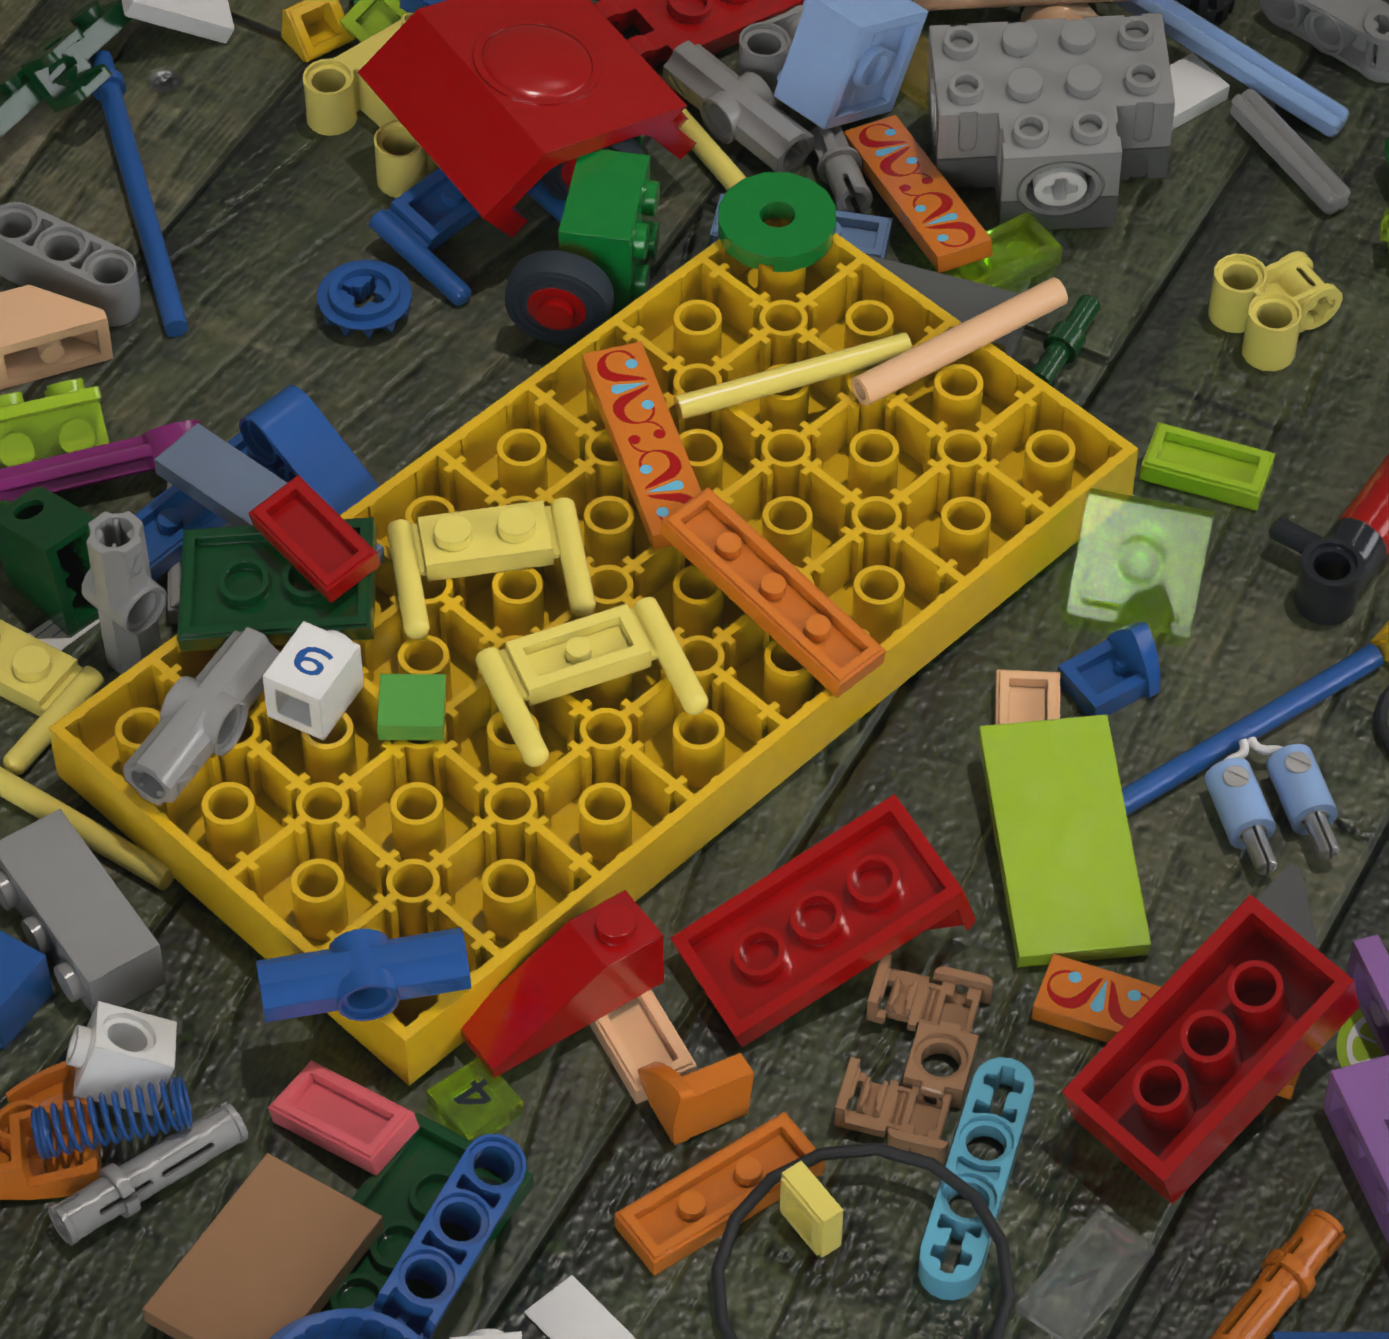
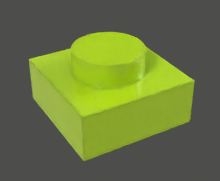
(371, 17)

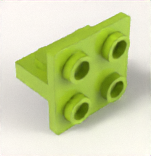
(51, 425)

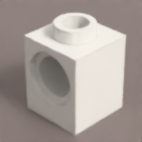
(120, 1052)

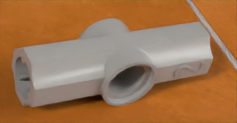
(738, 108)
(123, 589)
(201, 717)

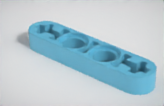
(987, 1177)

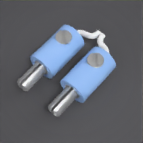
(1299, 791)

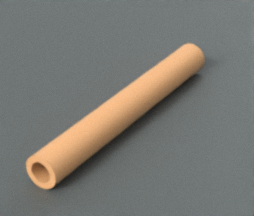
(959, 341)

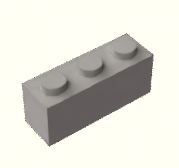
(77, 915)

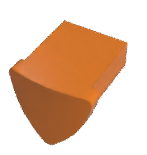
(699, 1099)

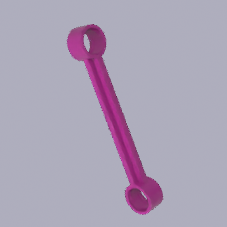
(92, 464)

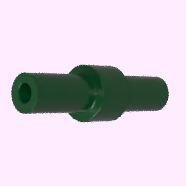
(1066, 339)

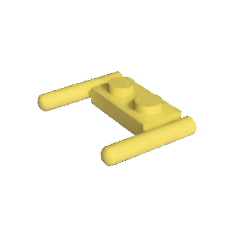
(485, 544)
(579, 657)
(42, 683)

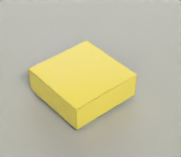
(811, 1209)

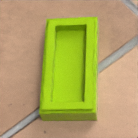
(1207, 466)

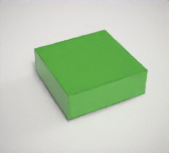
(412, 707)

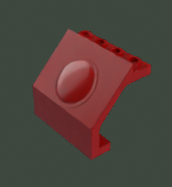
(516, 90)

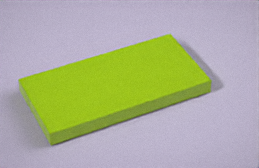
(1063, 840)

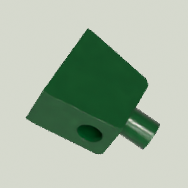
(48, 556)

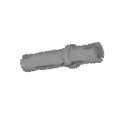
(126, 1186)

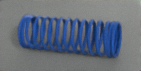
(43, 1134)

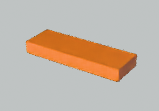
(699, 1201)

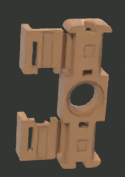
(944, 1027)

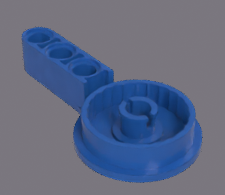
(431, 1253)

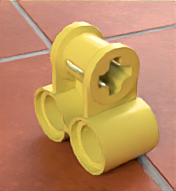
(1270, 305)

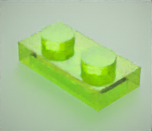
(1019, 253)

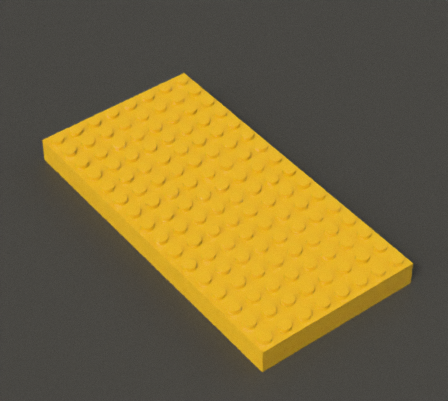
(892, 508)

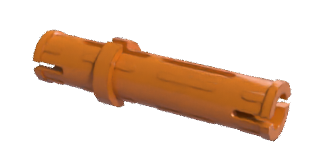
(1284, 1278)

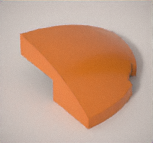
(21, 1168)

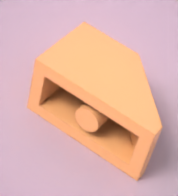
(48, 335)

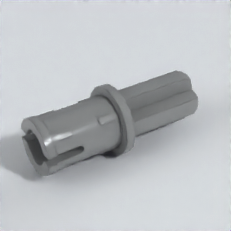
(840, 168)

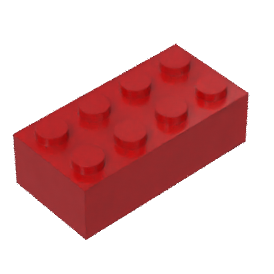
(1211, 1048)

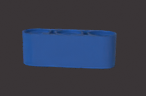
(296, 439)

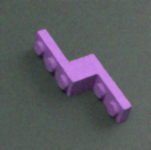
(1359, 1093)

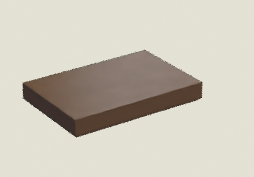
(265, 1258)

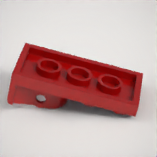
(821, 920)

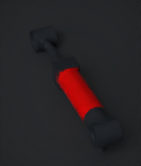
(1346, 558)

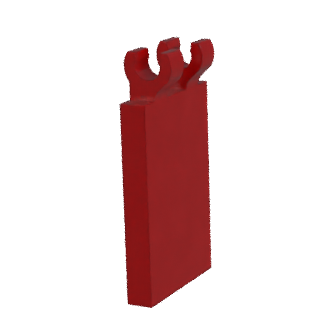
(703, 22)

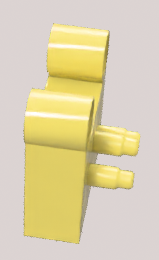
(338, 92)

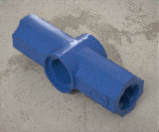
(363, 974)

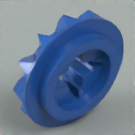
(354, 283)

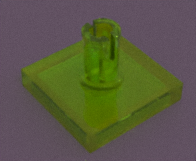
(1140, 562)

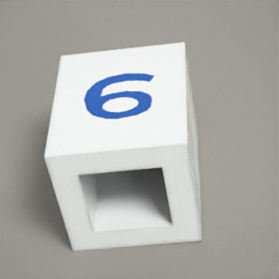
(313, 680)

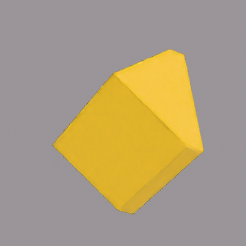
(314, 28)

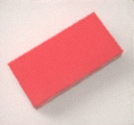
(343, 1117)

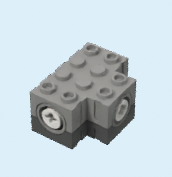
(1051, 112)

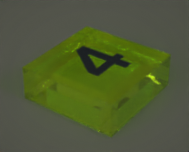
(474, 1101)

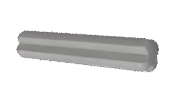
(1290, 151)

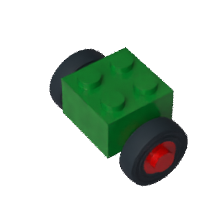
(601, 246)

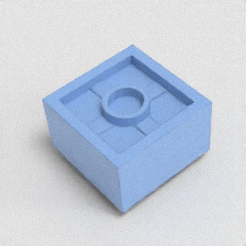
(849, 58)

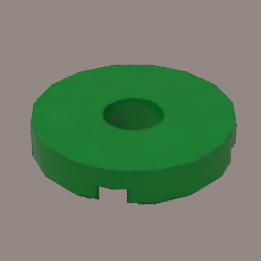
(777, 196)

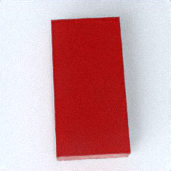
(314, 538)

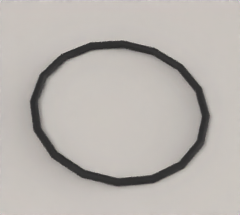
(856, 1151)

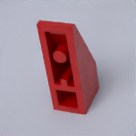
(568, 983)

